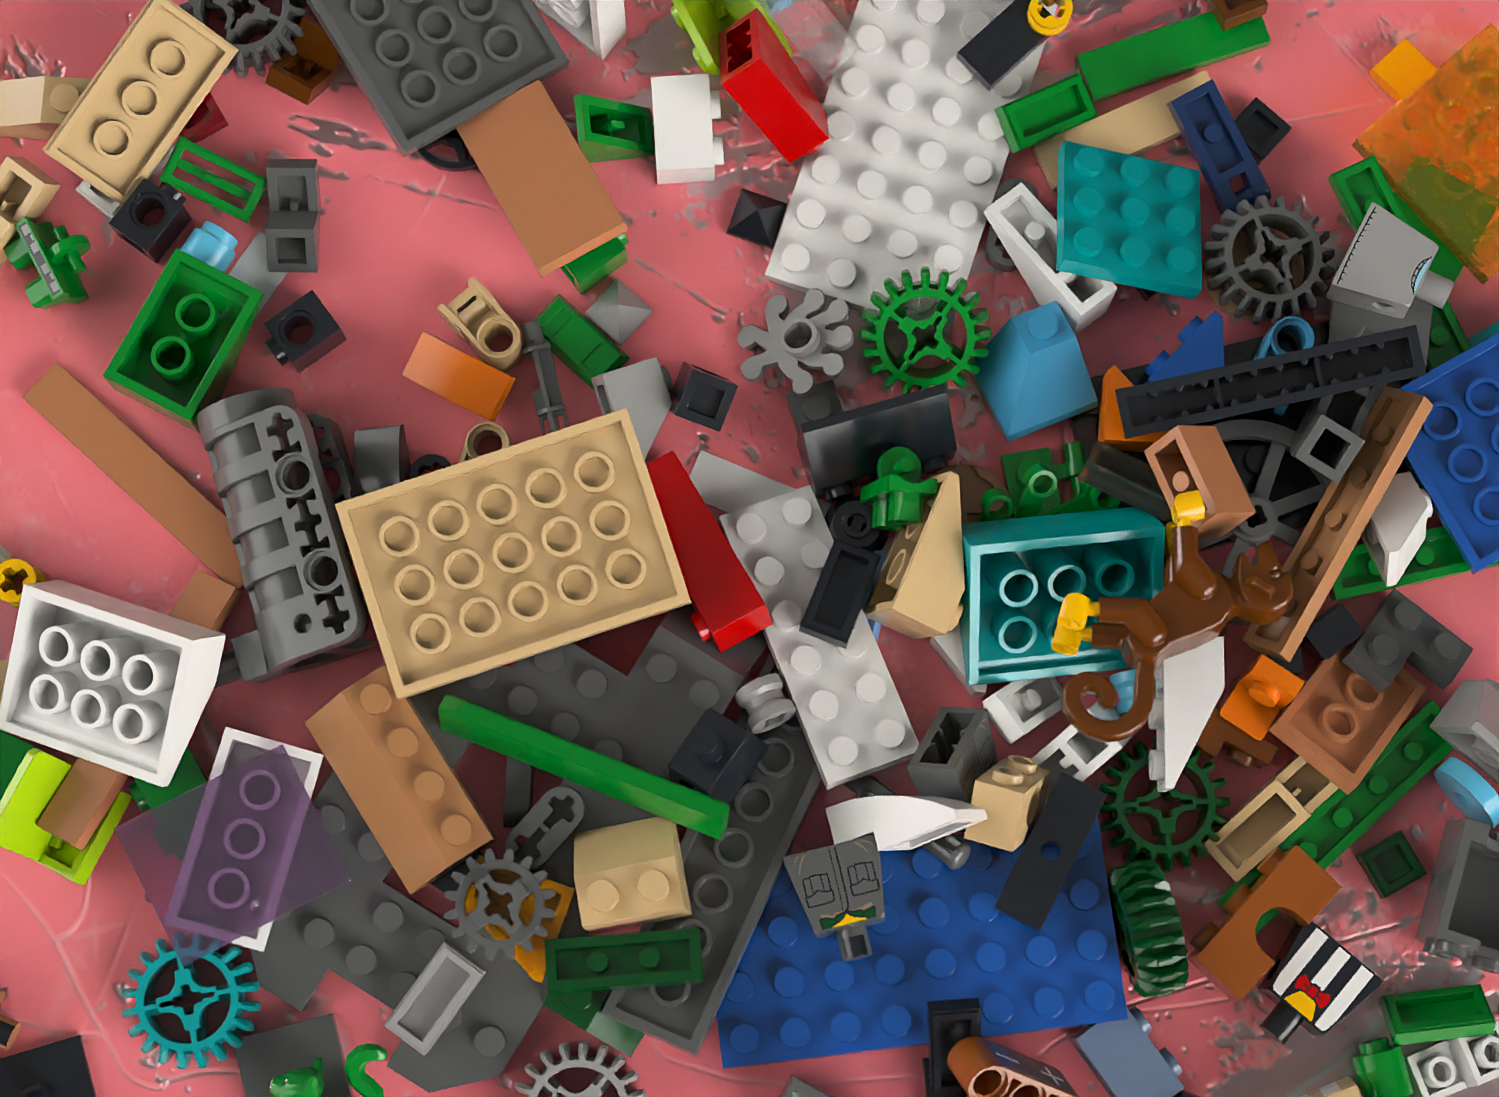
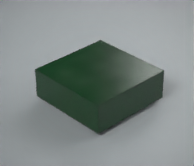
(1391, 864)

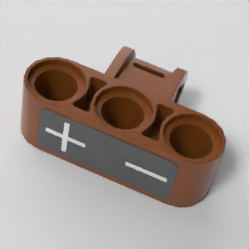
(996, 1071)

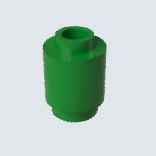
(1381, 1069)

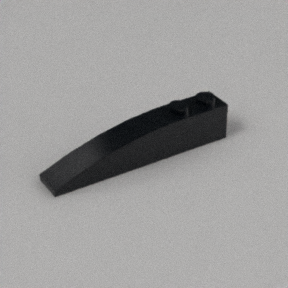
(1271, 381)

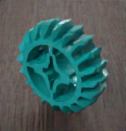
(195, 1022)

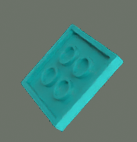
(1128, 220)

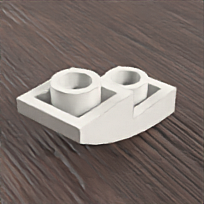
(1454, 1065)

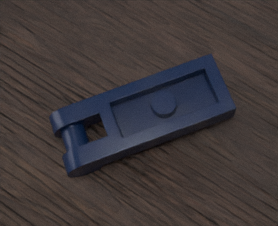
(1218, 146)

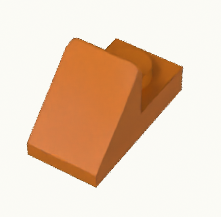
(1259, 696)

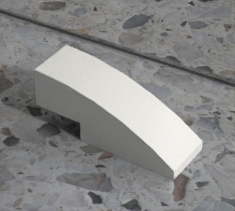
(901, 820)

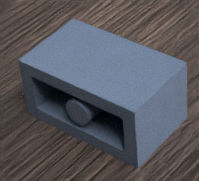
(1127, 1058)

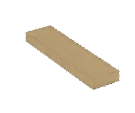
(1123, 130)

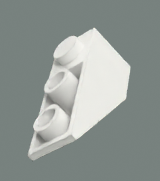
(1184, 700)

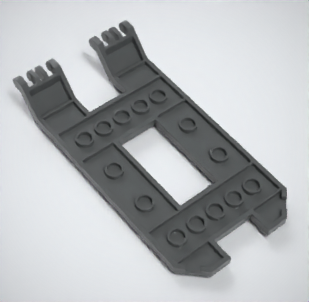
(388, 938)

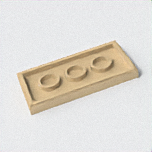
(140, 99)

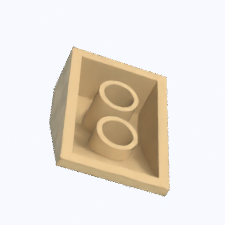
(924, 569)

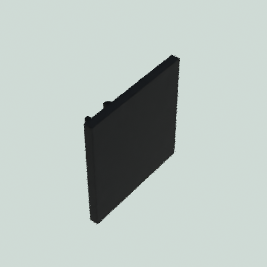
(48, 1071)

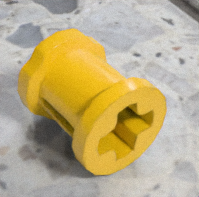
(8, 584)

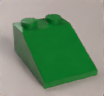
(185, 339)

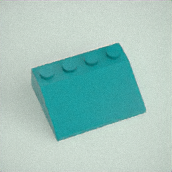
(1025, 569)

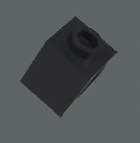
(155, 239)
(304, 311)
(702, 396)

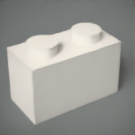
(683, 128)

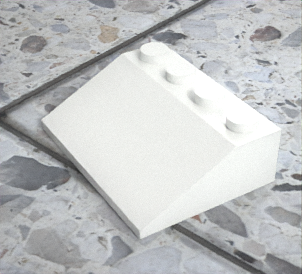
(107, 679)

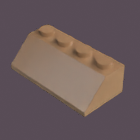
(399, 780)

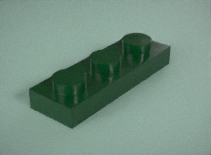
(623, 961)

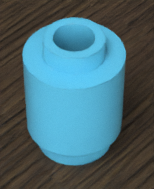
(211, 245)

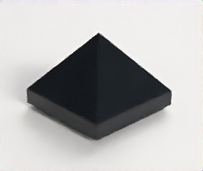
(757, 218)

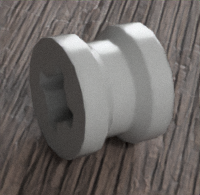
(765, 703)

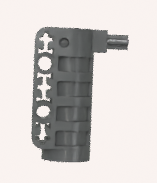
(285, 534)

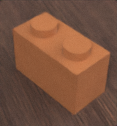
(1198, 460)

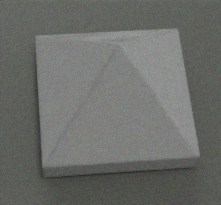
(619, 312)

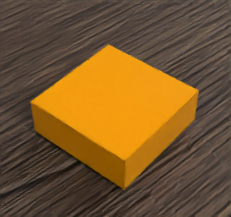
(1401, 70)

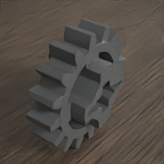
(480, 917)

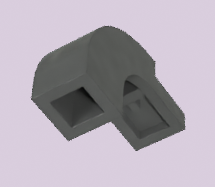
(1332, 428)

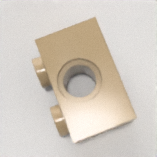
(1013, 800)

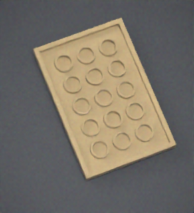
(512, 553)

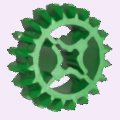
(908, 321)

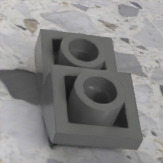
(380, 458)

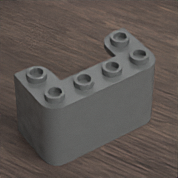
(1463, 897)

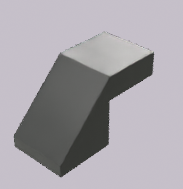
(293, 216)

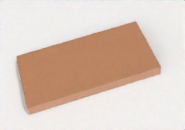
(541, 178)

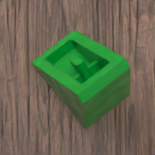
(612, 129)

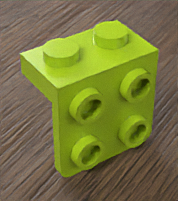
(709, 17)
(26, 801)

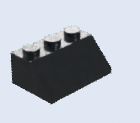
(846, 447)

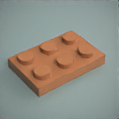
(1345, 721)

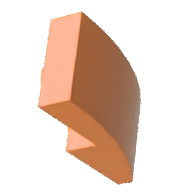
(458, 376)

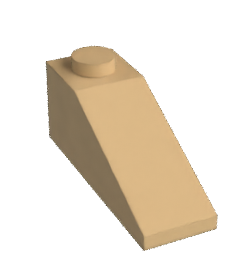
(37, 105)

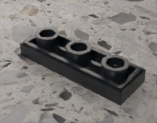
(1063, 824)

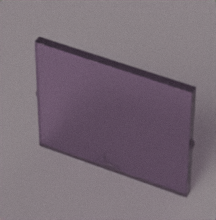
(232, 855)

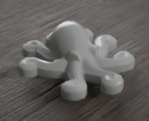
(799, 340)

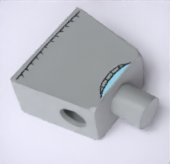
(1388, 267)

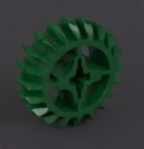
(1162, 827)
(1148, 928)

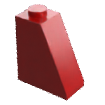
(771, 87)

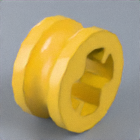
(1049, 25)

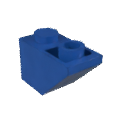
(1200, 350)

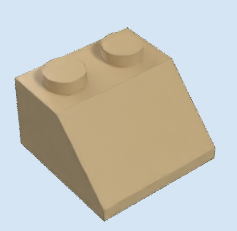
(629, 875)

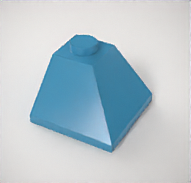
(1035, 373)

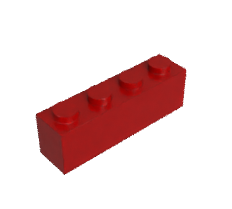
(716, 581)

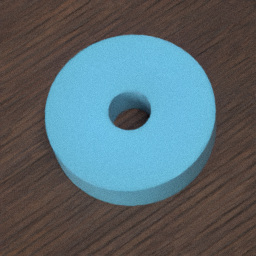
(1468, 791)

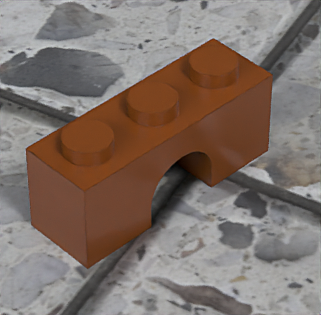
(1229, 950)

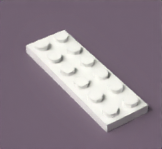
(838, 693)

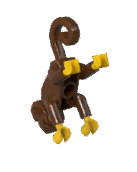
(1176, 620)

